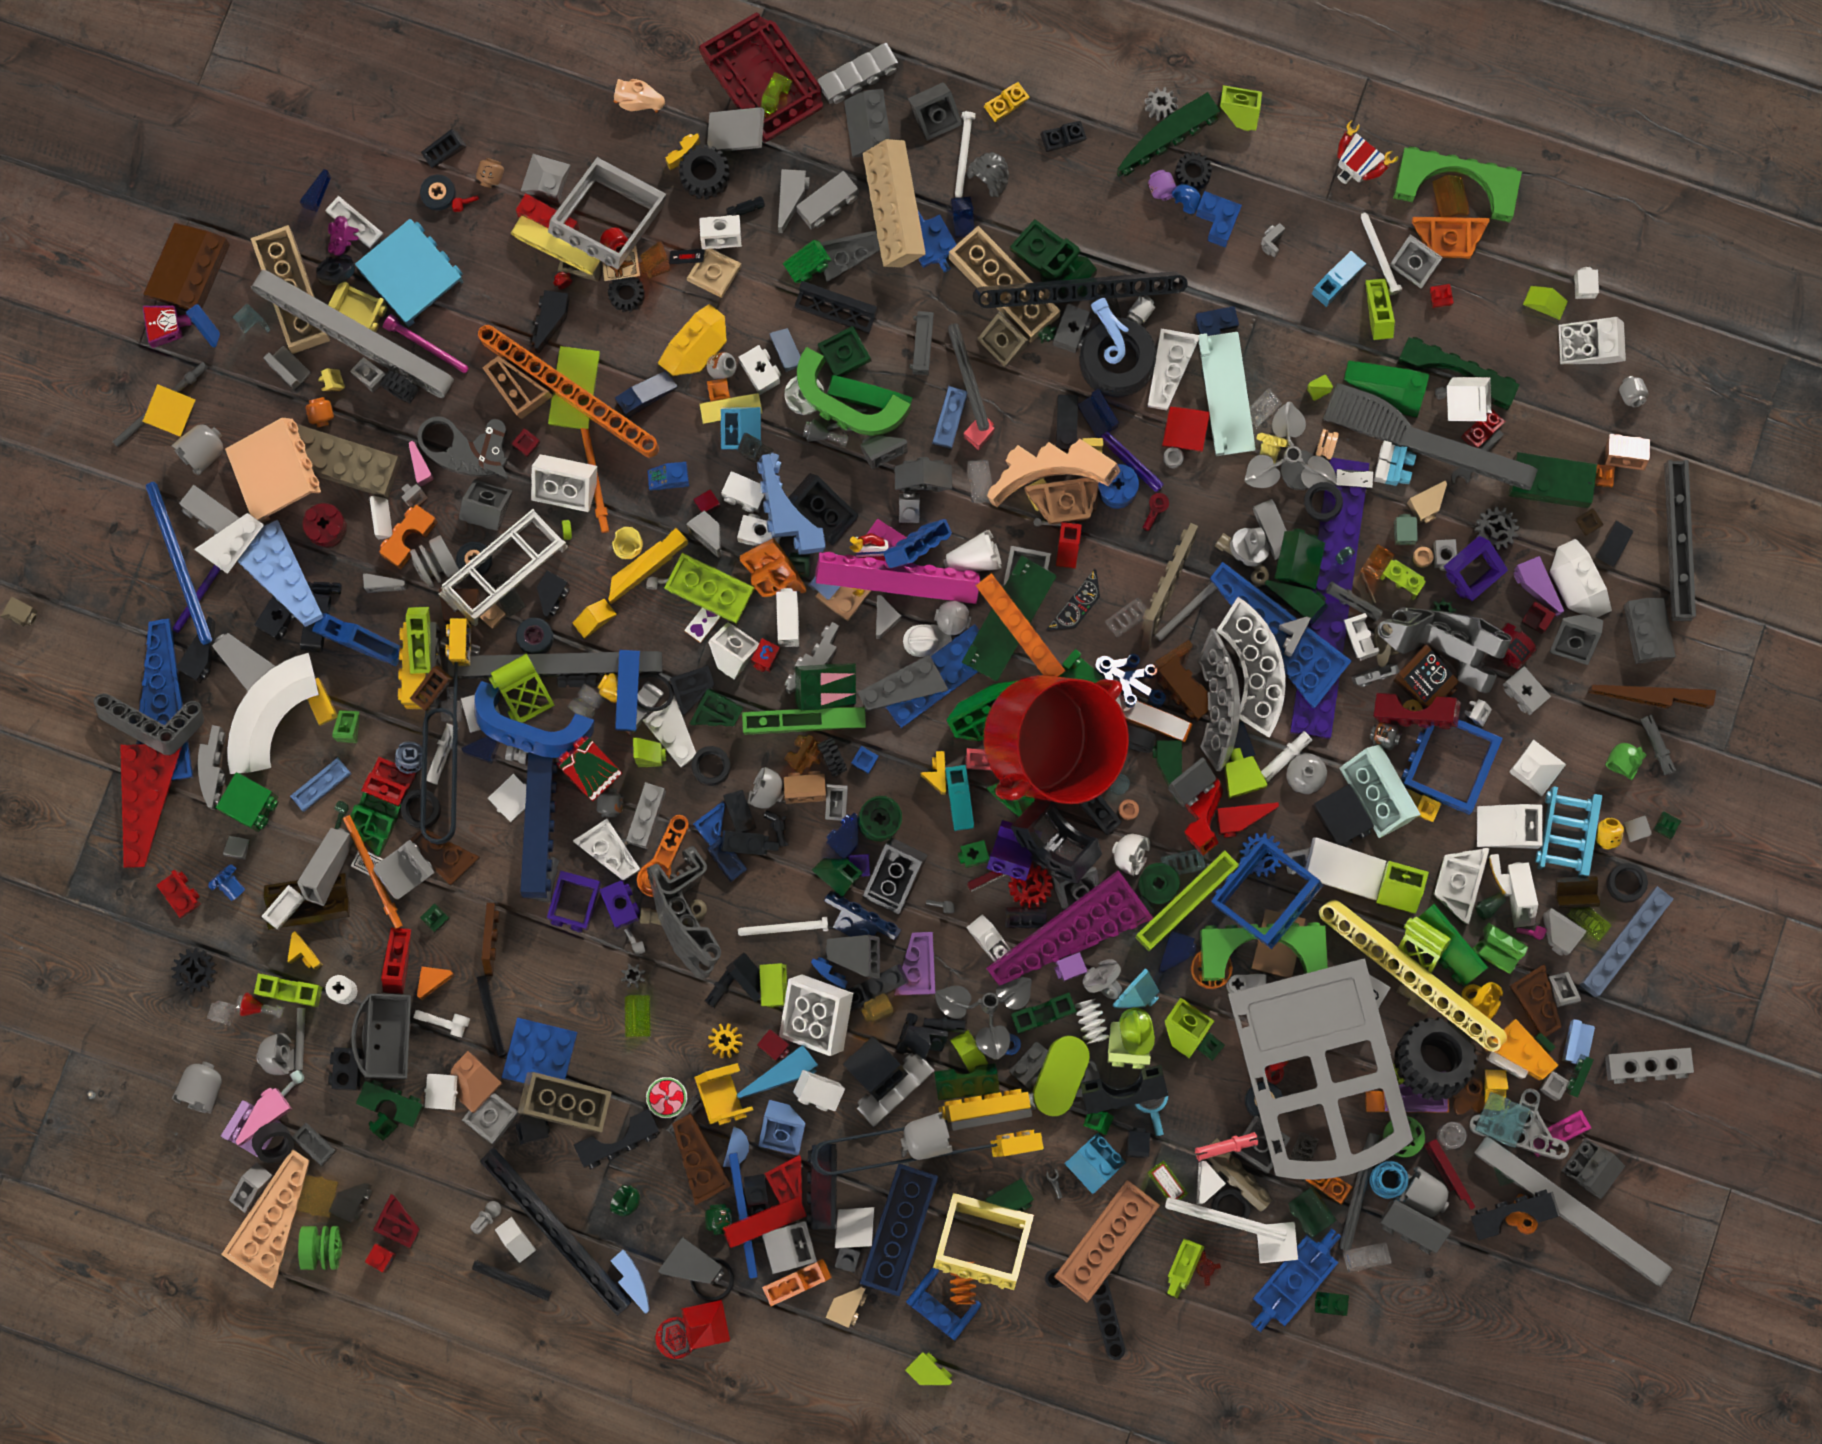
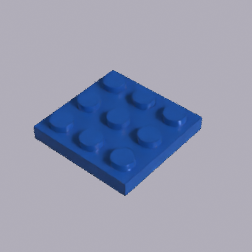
(539, 1050)

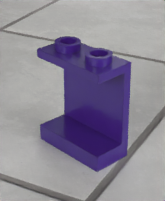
(1008, 855)

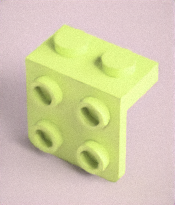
(1117, 1053)

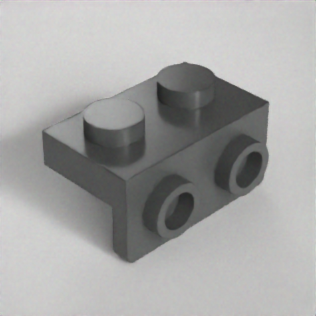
(1029, 1066)

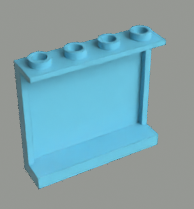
(409, 271)

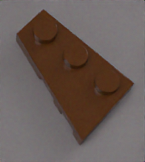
(446, 858)

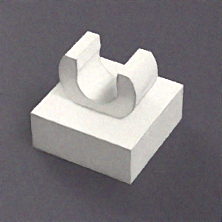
(1479, 713)

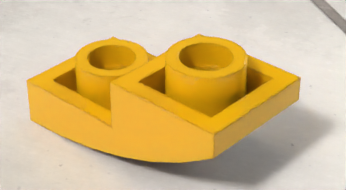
(1006, 102)
(674, 157)

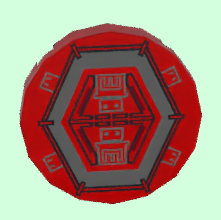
(672, 1338)

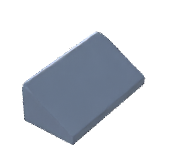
(785, 349)

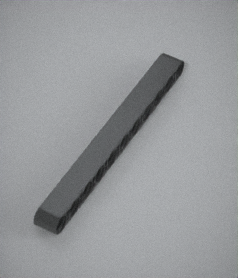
(555, 664)

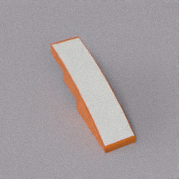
(1156, 720)

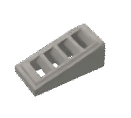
(376, 583)

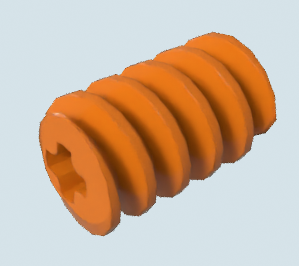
(962, 1290)

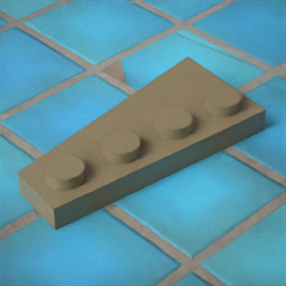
(1239, 1177)

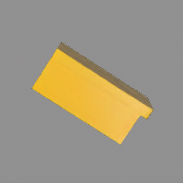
(322, 705)

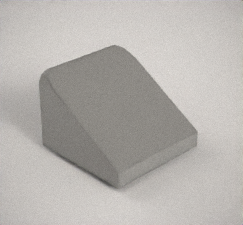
(1637, 829)
(236, 847)

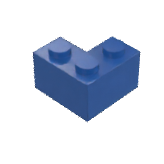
(1222, 214)

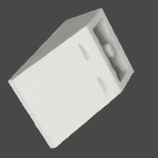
(1592, 342)
(1509, 826)

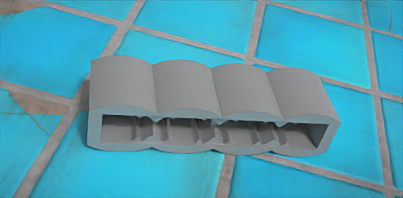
(857, 73)
(918, 1072)

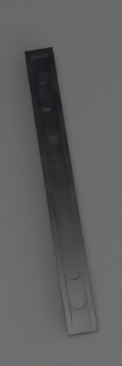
(555, 1231)

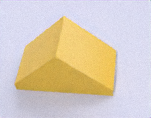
(594, 617)

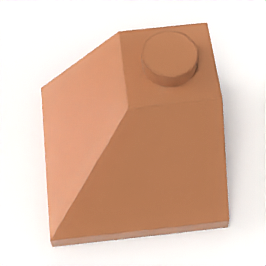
(474, 1082)

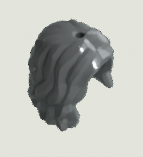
(995, 177)

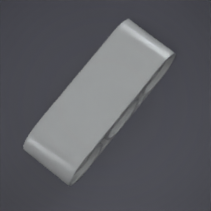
(1272, 525)

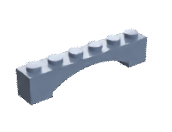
(1626, 942)

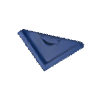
(711, 824)

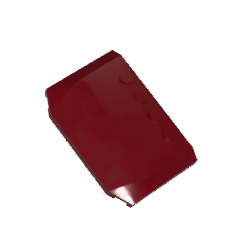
(745, 62)

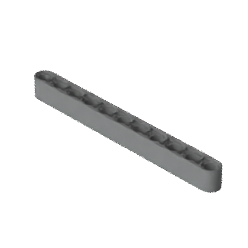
(352, 333)
(1575, 1212)

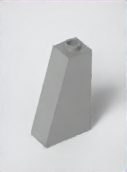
(242, 660)
(325, 866)

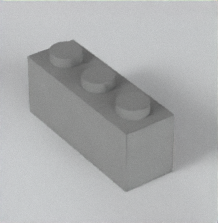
(827, 200)
(206, 510)
(646, 816)

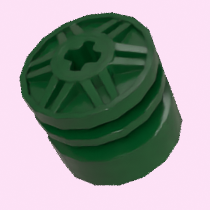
(886, 809)

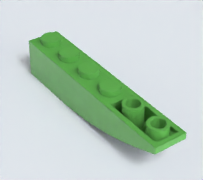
(799, 721)

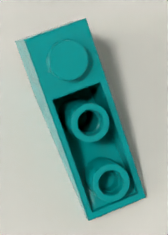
(959, 797)

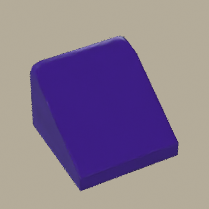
(861, 863)

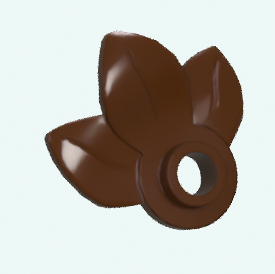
(1469, 1099)

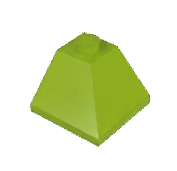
(1241, 106)
(1187, 1027)

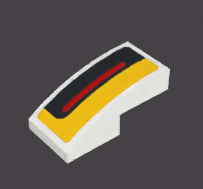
(1501, 880)

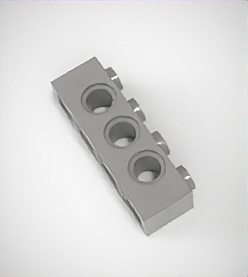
(1681, 1057)

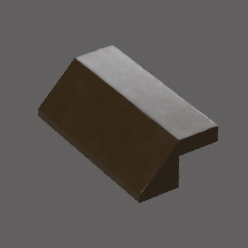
(336, 906)

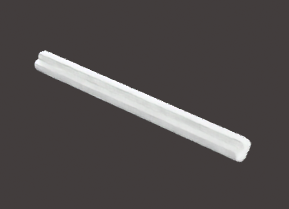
(1226, 1219)

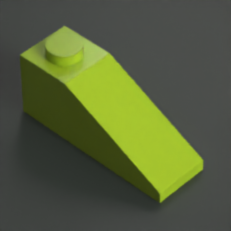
(1380, 309)
(419, 639)
(648, 753)

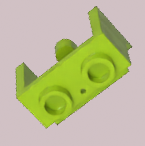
(1404, 577)

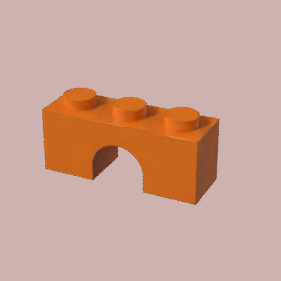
(416, 521)

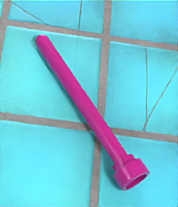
(392, 324)

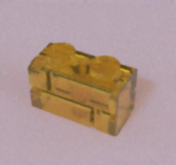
(877, 1009)

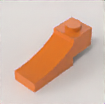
(797, 1282)

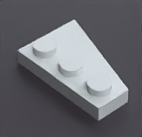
(230, 543)
(672, 732)
(608, 849)

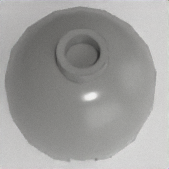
(1306, 773)
(766, 789)
(275, 1054)

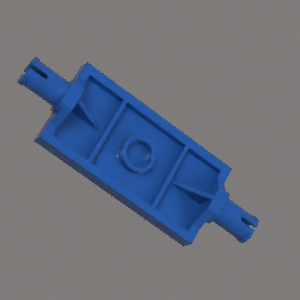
(1295, 1281)

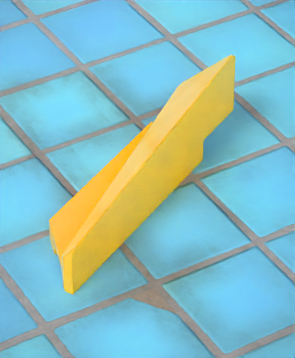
(646, 564)

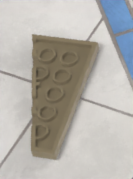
(1166, 586)

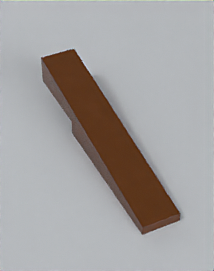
(1656, 695)

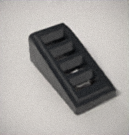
(440, 143)

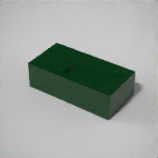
(1558, 481)

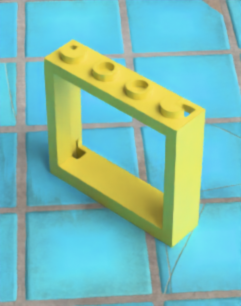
(990, 1212)

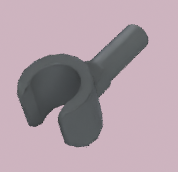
(948, 907)
(1055, 1183)

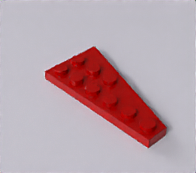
(145, 787)

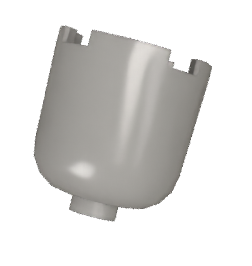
(199, 447)
(198, 1087)
(926, 1137)
(1425, 1194)

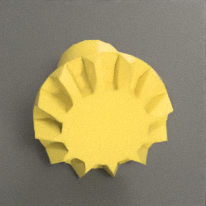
(1271, 445)

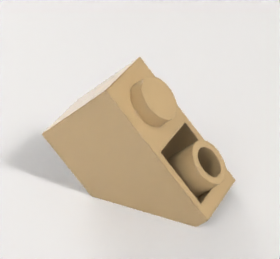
(844, 1307)

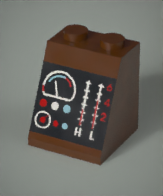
(1426, 678)

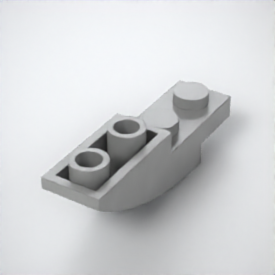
(821, 653)
(209, 775)

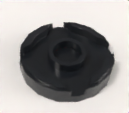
(335, 270)

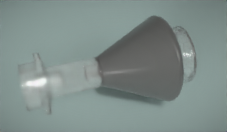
(815, 431)

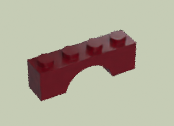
(1442, 712)

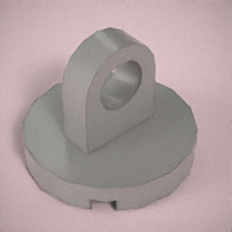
(1250, 546)
(1103, 979)

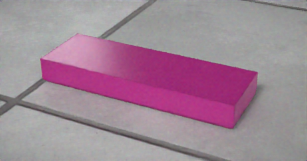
(1565, 1130)

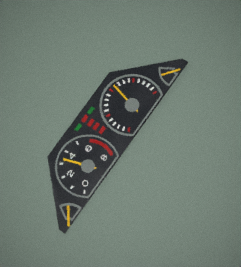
(1078, 605)

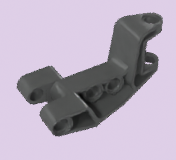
(1455, 637)
(689, 943)

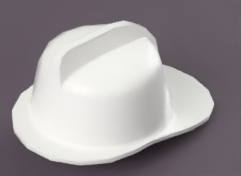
(925, 640)

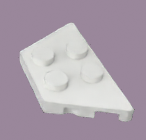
(1460, 881)

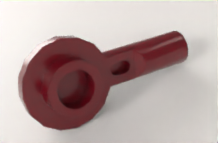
(1158, 503)

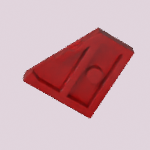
(786, 1180)

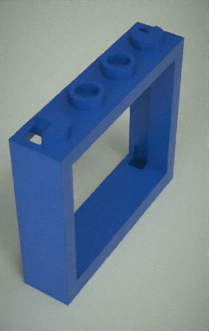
(1415, 756)
(1292, 912)

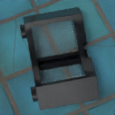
(1055, 841)

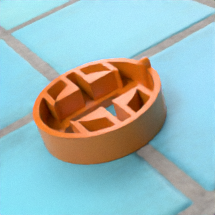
(1197, 975)

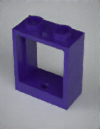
(1466, 556)
(580, 881)

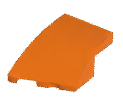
(771, 569)

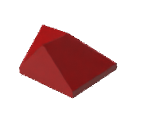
(705, 1324)

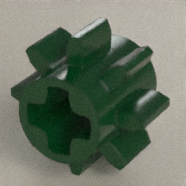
(1443, 604)

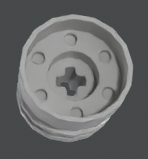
(434, 561)

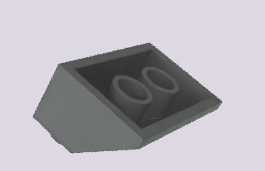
(866, 120)
(1649, 630)
(1414, 1227)

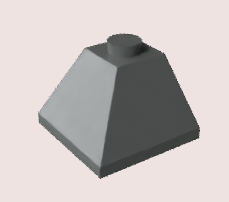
(882, 449)
(1577, 638)
(1071, 892)

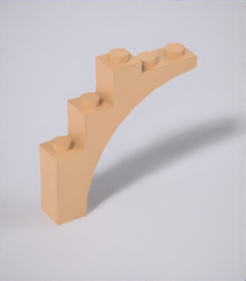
(1051, 461)

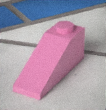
(267, 1110)

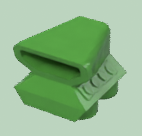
(1500, 948)

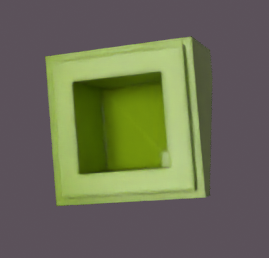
(1319, 387)

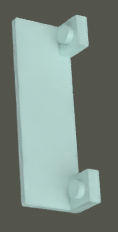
(1226, 393)

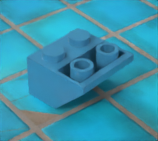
(736, 422)
(1095, 1163)

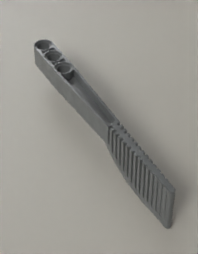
(1381, 420)

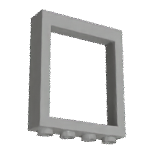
(621, 183)

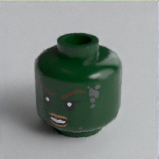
(717, 1218)

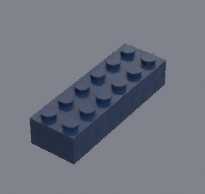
(899, 1229)

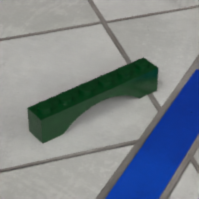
(1418, 356)

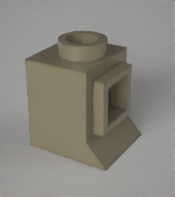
(19, 612)

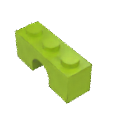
(287, 990)

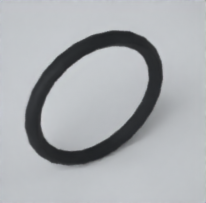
(670, 692)
(711, 1299)

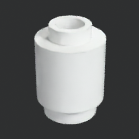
(1141, 310)

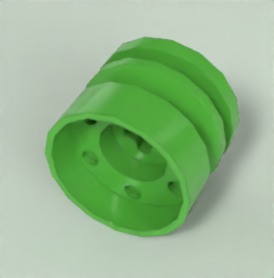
(321, 1247)

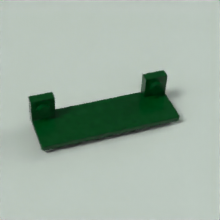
(994, 641)

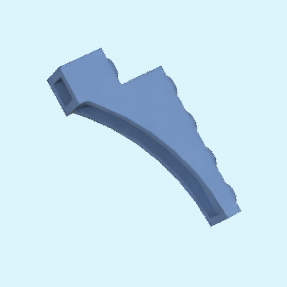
(783, 516)

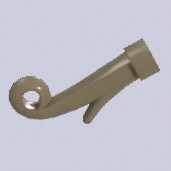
(1224, 544)
(650, 916)

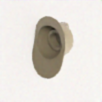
(1385, 649)

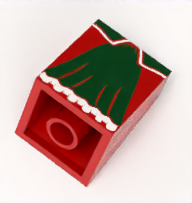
(588, 768)

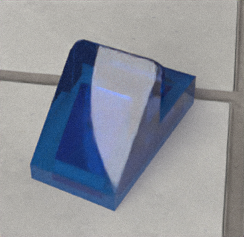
(962, 216)

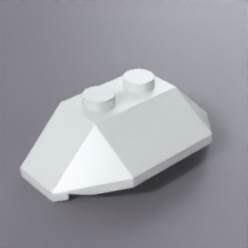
(1579, 580)

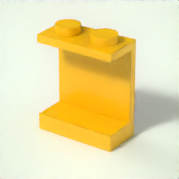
(720, 1095)

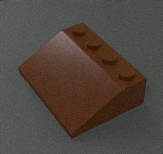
(187, 267)

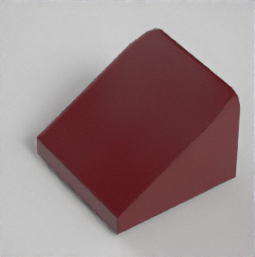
(707, 502)

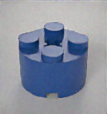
(1123, 497)

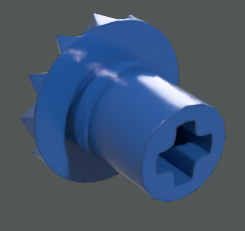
(227, 883)

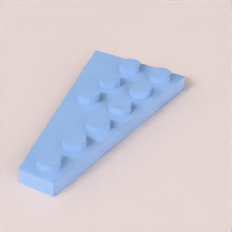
(278, 571)

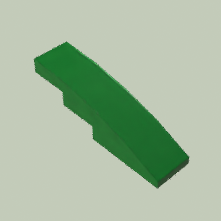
(862, 393)

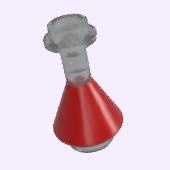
(249, 1005)

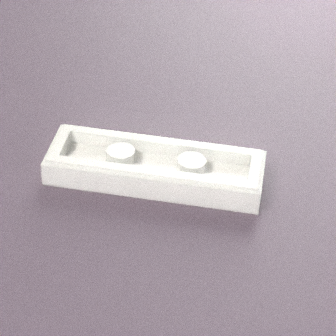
(367, 234)

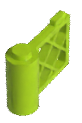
(513, 675)
(1424, 938)

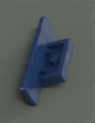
(857, 921)

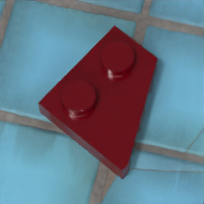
(397, 1223)

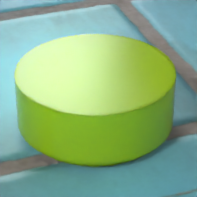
(566, 530)

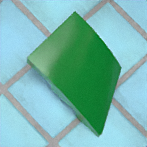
(375, 821)

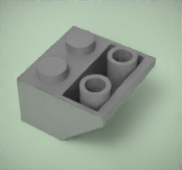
(789, 1247)

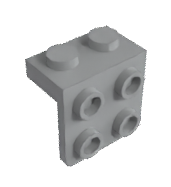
(403, 870)

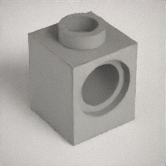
(1443, 545)

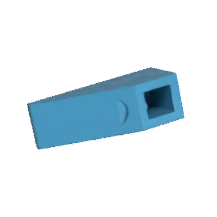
(1338, 278)

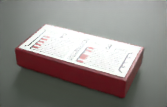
(984, 880)

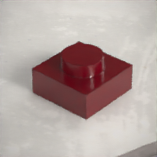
(526, 442)

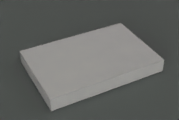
(736, 129)

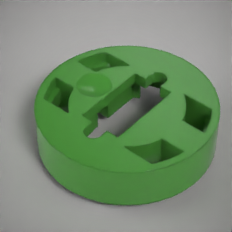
(1419, 1141)

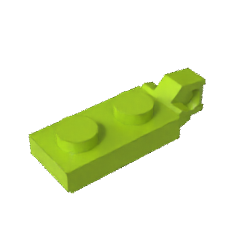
(1183, 1266)

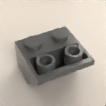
(1593, 1168)

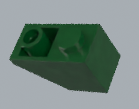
(838, 874)

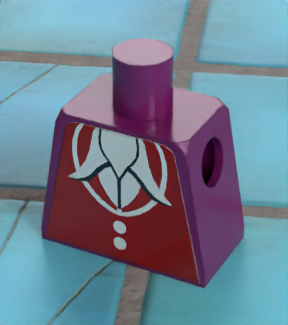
(164, 324)

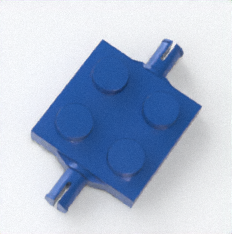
(936, 242)

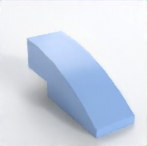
(632, 1280)

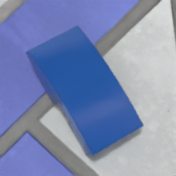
(824, 969)

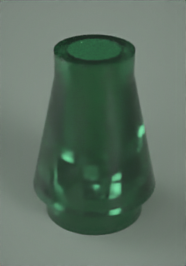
(1489, 906)

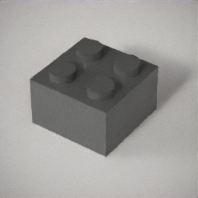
(1259, 1155)

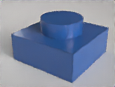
(864, 760)

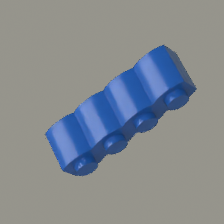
(917, 543)

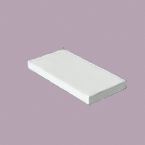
(1345, 868)

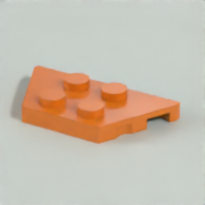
(1449, 235)

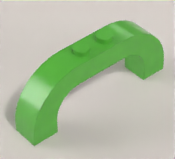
(846, 417)

